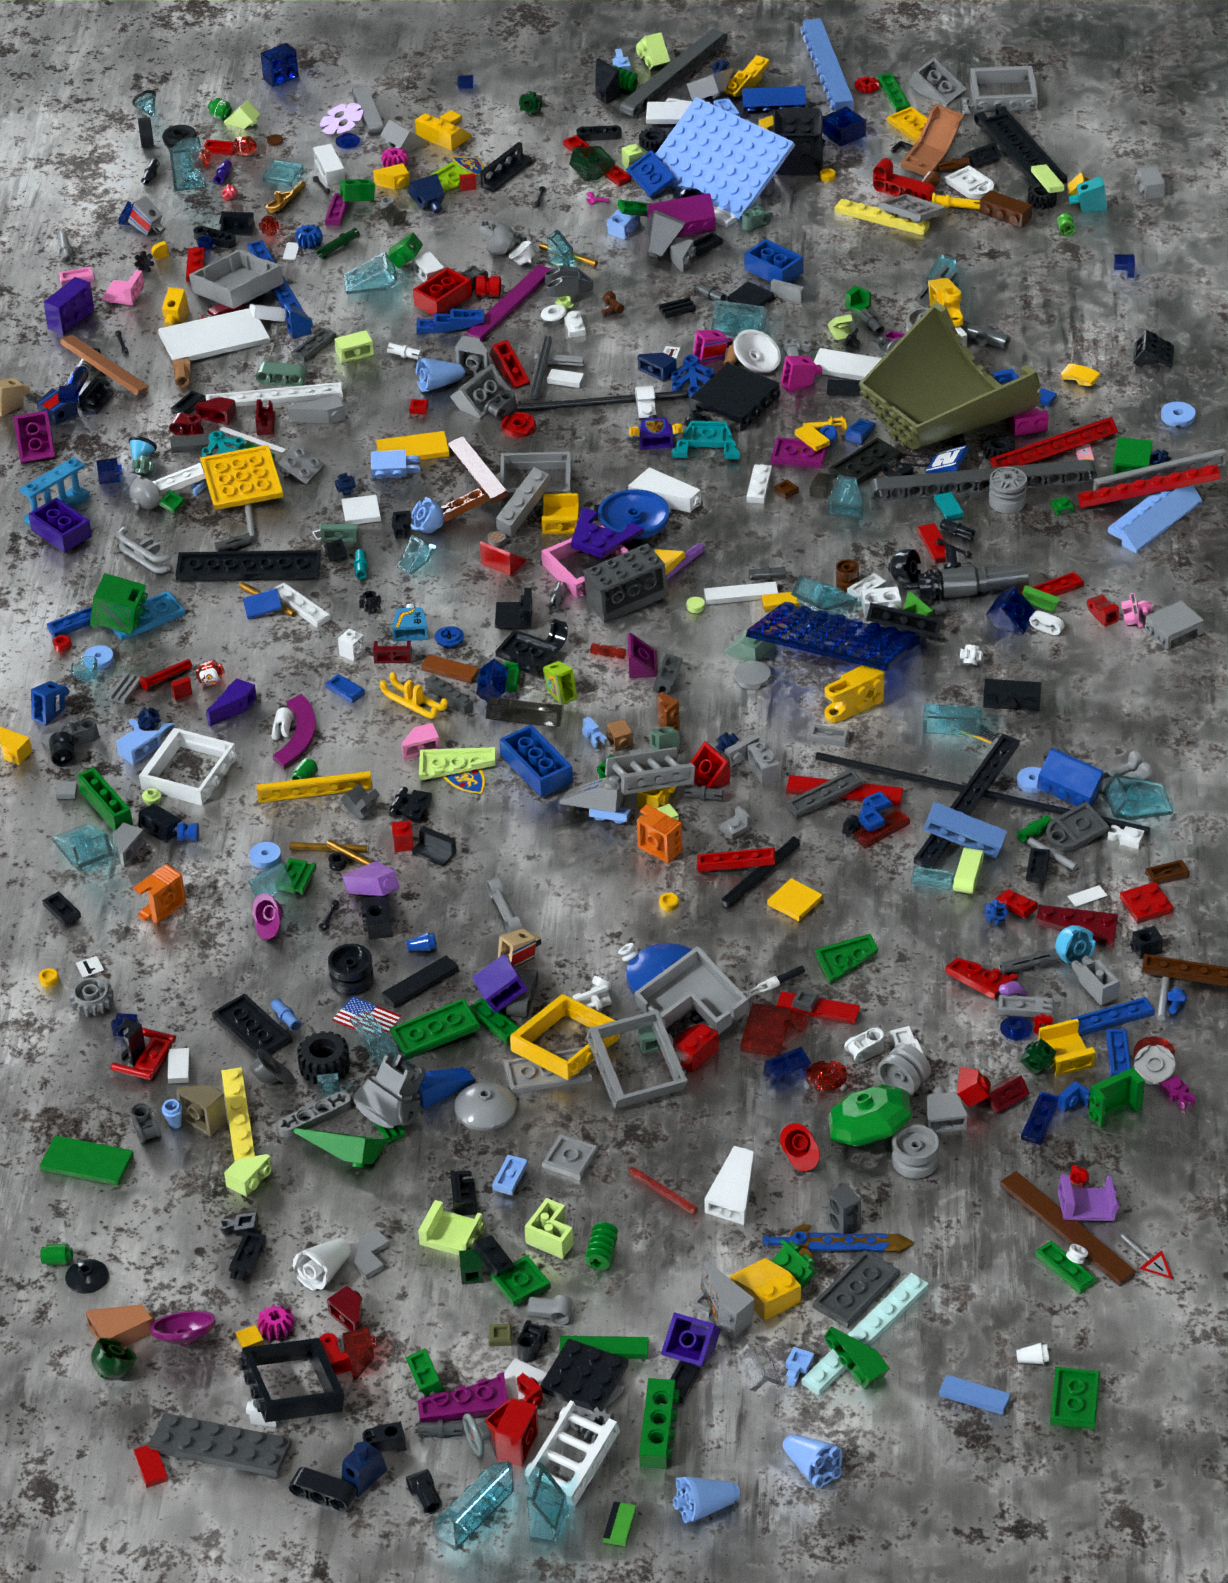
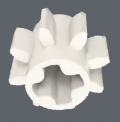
(971, 655)

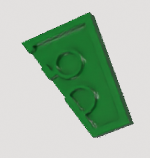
(845, 956)

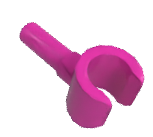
(593, 200)

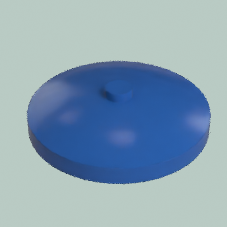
(634, 507)
(652, 962)

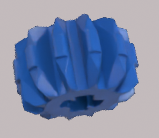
(308, 236)

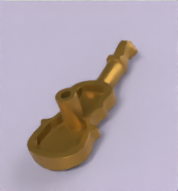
(282, 199)

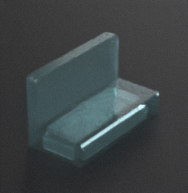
(271, 880)

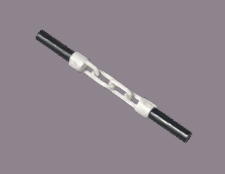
(771, 983)

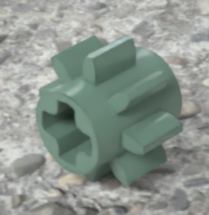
(143, 465)

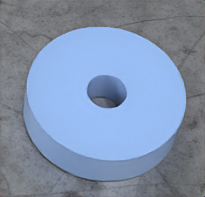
(102, 654)
(1028, 779)
(265, 855)

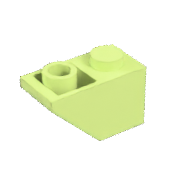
(247, 1173)

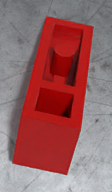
(508, 364)

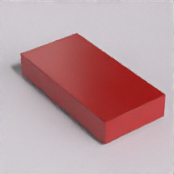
(219, 147)
(150, 1466)

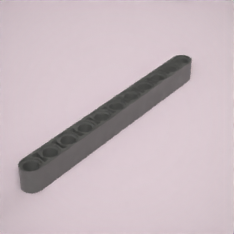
(673, 73)

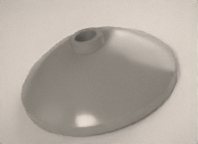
(485, 1106)

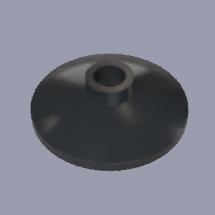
(86, 1276)

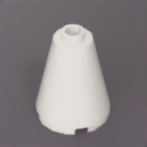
(321, 1263)

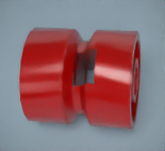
(488, 286)

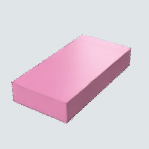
(82, 273)

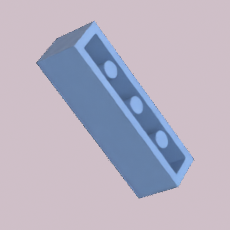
(964, 830)

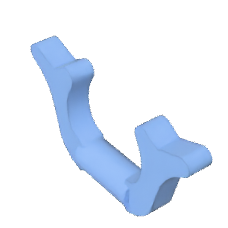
(164, 727)

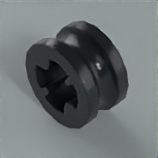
(333, 861)

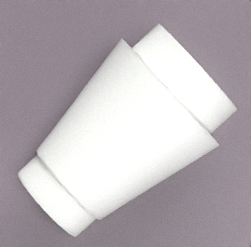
(1033, 1354)

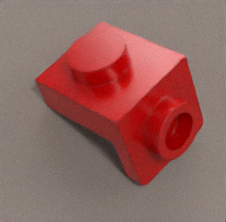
(530, 1389)

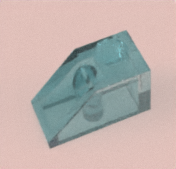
(559, 250)
(415, 555)

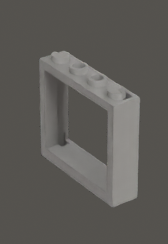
(1003, 75)
(540, 460)
(665, 1041)

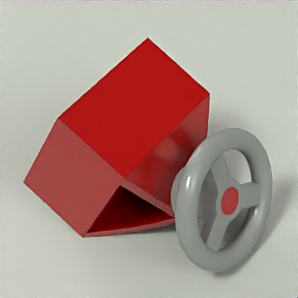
(510, 1431)

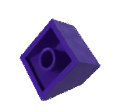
(690, 1339)

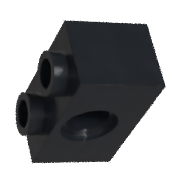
(377, 917)

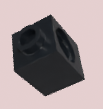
(1146, 942)

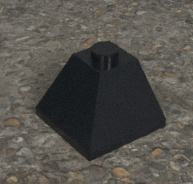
(607, 82)

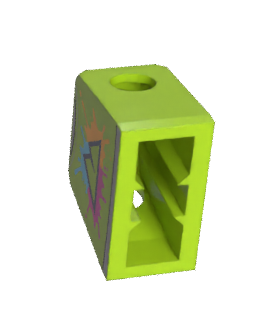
(560, 682)

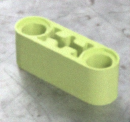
(968, 870)

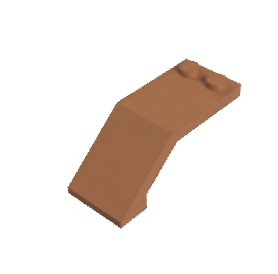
(933, 141)

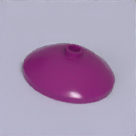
(183, 1327)

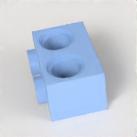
(621, 224)

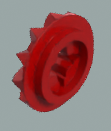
(872, 84)

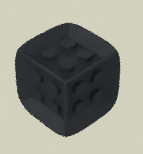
(805, 129)

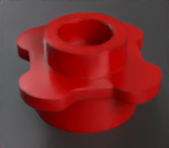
(1041, 1019)
(1079, 1176)

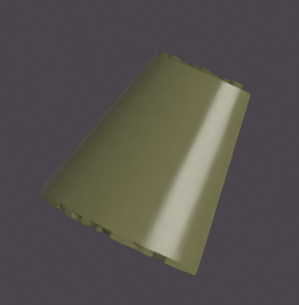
(935, 391)

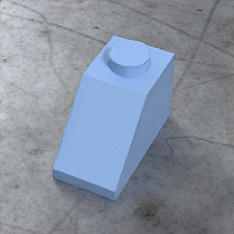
(138, 745)

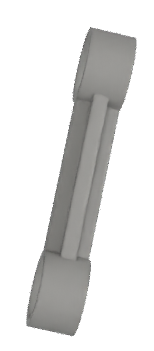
(496, 892)

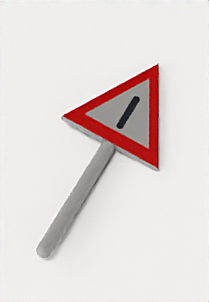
(1156, 1265)

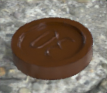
(274, 140)

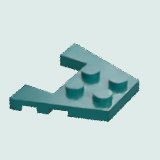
(707, 434)

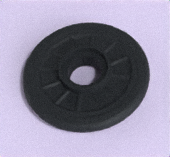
(178, 132)

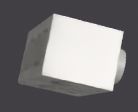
(883, 596)

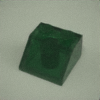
(591, 162)

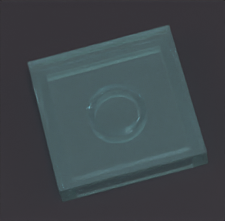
(282, 173)

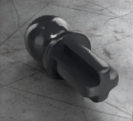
(850, 825)

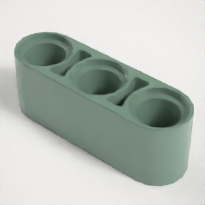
(281, 374)

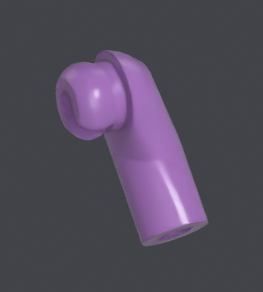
(1012, 988)

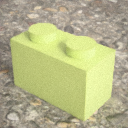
(354, 346)

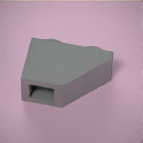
(681, 252)

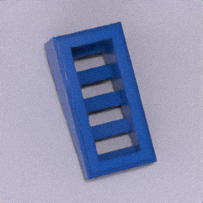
(859, 431)

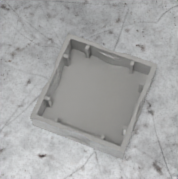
(236, 279)

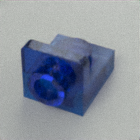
(115, 1023)

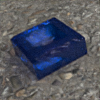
(465, 81)

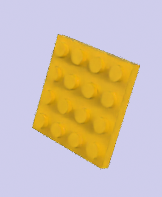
(241, 477)

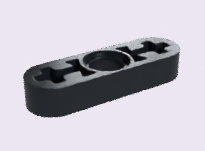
(596, 133)
(218, 237)

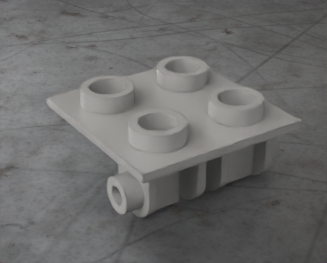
(300, 464)

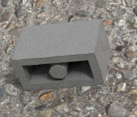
(1150, 182)

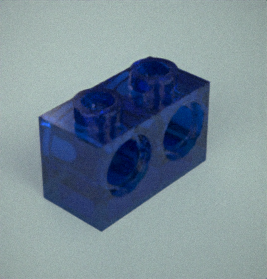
(491, 680)

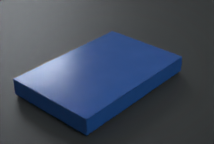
(651, 174)

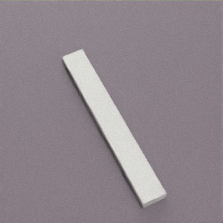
(282, 395)

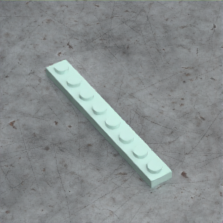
(868, 1330)

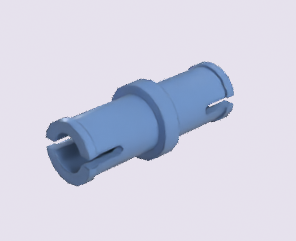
(286, 1014)

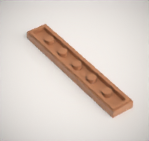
(104, 364)

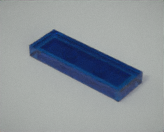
(1040, 1118)

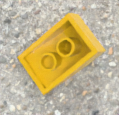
(769, 1286)

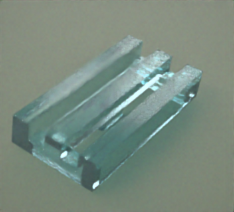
(932, 878)

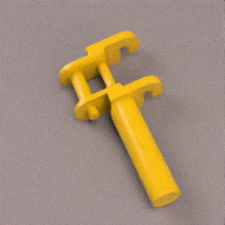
(818, 425)

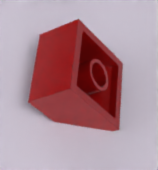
(696, 1045)

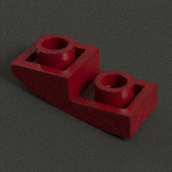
(222, 309)

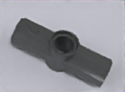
(986, 335)

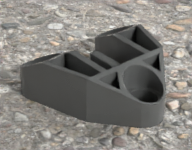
(567, 282)

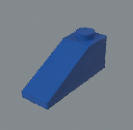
(442, 1083)

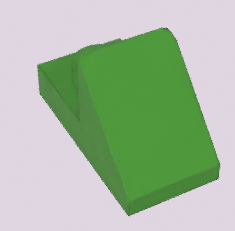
(915, 605)

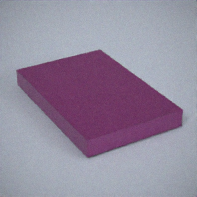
(797, 453)

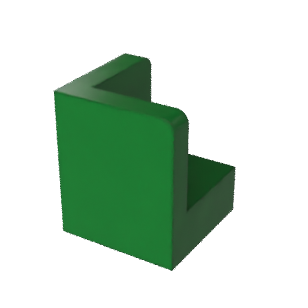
(857, 299)

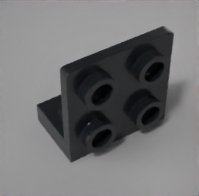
(1152, 345)
(515, 613)

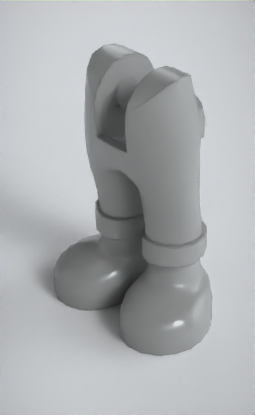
(1133, 769)

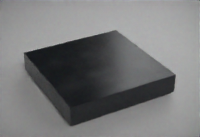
(751, 294)

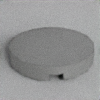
(752, 674)
(1155, 1064)

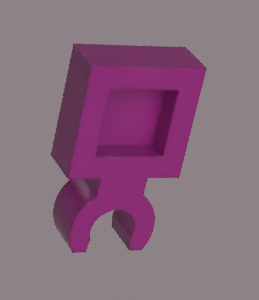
(1176, 1089)

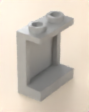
(1172, 623)

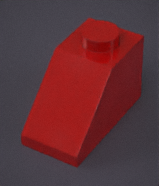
(402, 836)
(972, 1086)

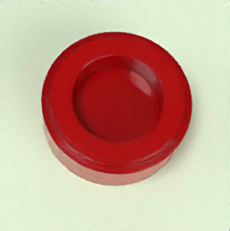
(62, 643)

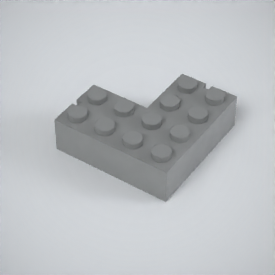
(694, 984)

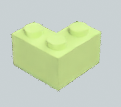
(653, 51)
(548, 1229)

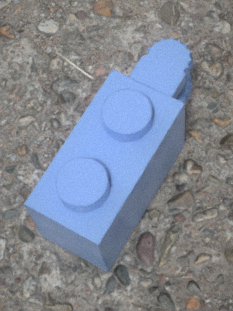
(393, 464)

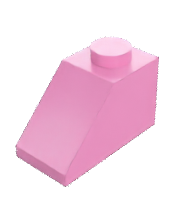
(419, 739)

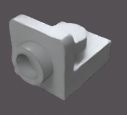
(736, 825)

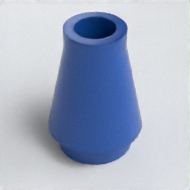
(424, 942)

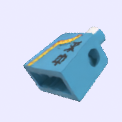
(409, 624)

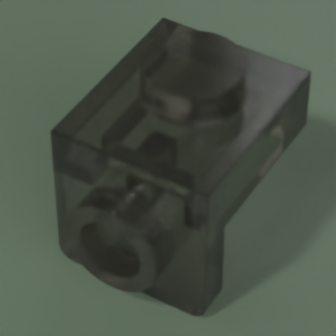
(393, 215)

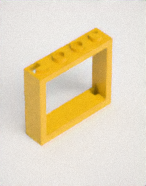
(562, 1006)

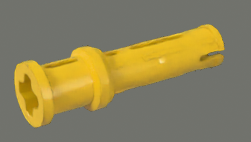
(949, 201)

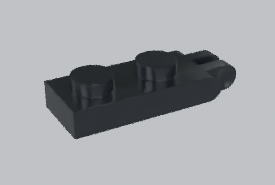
(247, 1255)

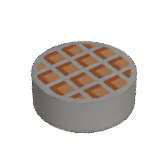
(496, 538)

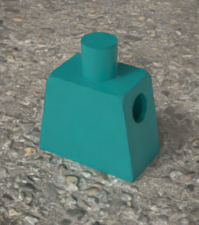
(1090, 196)

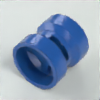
(188, 831)

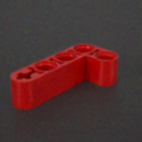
(896, 185)

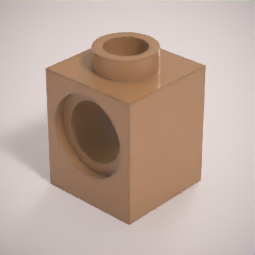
(619, 735)

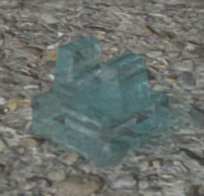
(328, 1083)

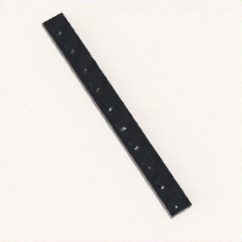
(970, 796)

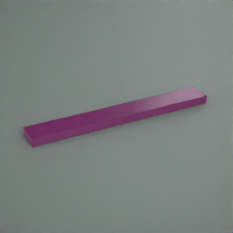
(509, 302)

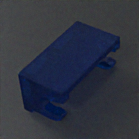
(786, 1064)

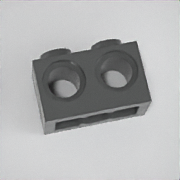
(844, 1210)

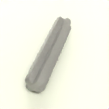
(563, 360)

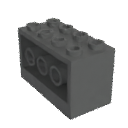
(625, 583)

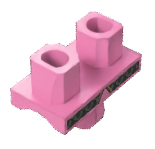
(1133, 610)

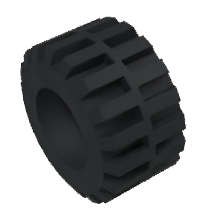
(322, 1055)

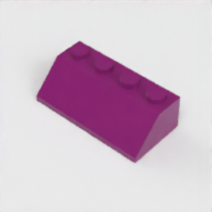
(693, 210)

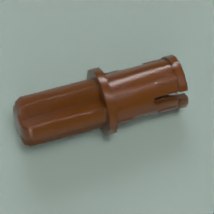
(954, 164)

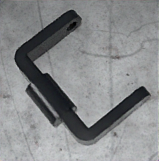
(907, 146)

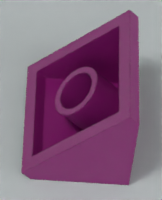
(641, 658)

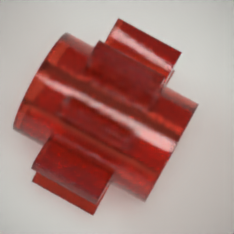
(268, 225)

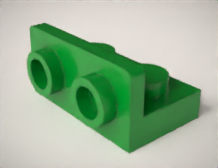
(798, 1265)

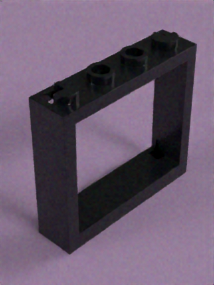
(292, 1407)

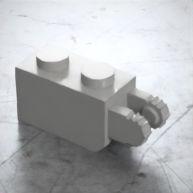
(1097, 980)

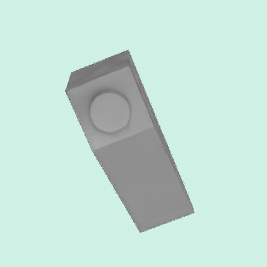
(322, 410)

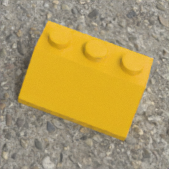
(440, 132)

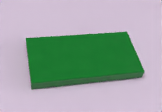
(435, 1028)
(86, 1160)

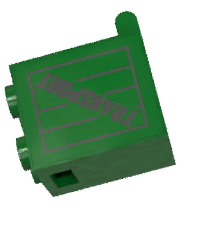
(118, 604)

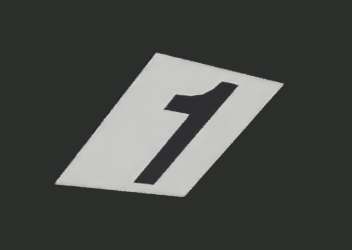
(89, 966)

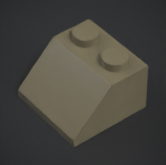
(202, 1107)

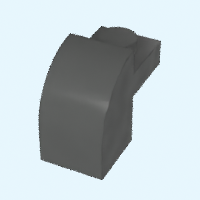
(360, 802)

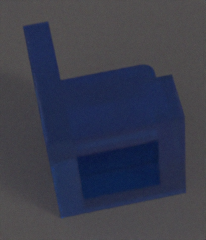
(1125, 262)

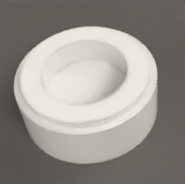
(600, 982)

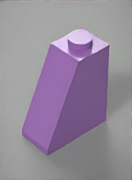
(371, 880)

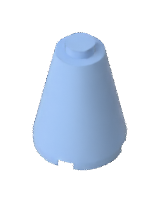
(437, 373)

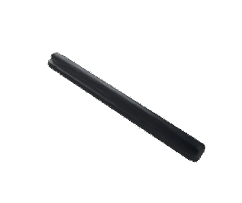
(757, 874)

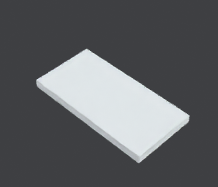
(213, 335)

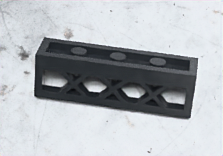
(506, 170)

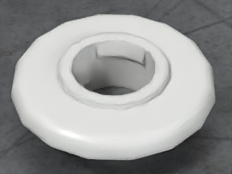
(553, 313)

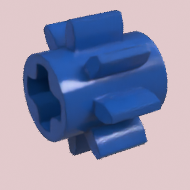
(995, 912)

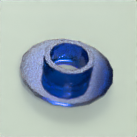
(347, 140)
(1016, 1033)

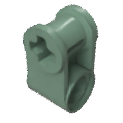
(755, 218)

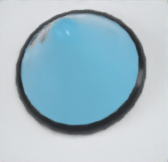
(141, 446)

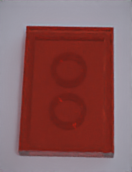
(765, 1030)

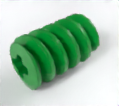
(627, 79)
(601, 1246)

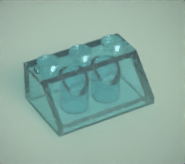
(187, 165)
(736, 317)
(952, 720)

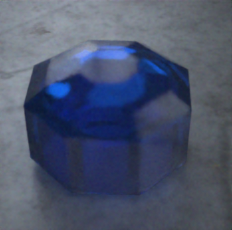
(205, 242)

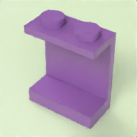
(1088, 1203)

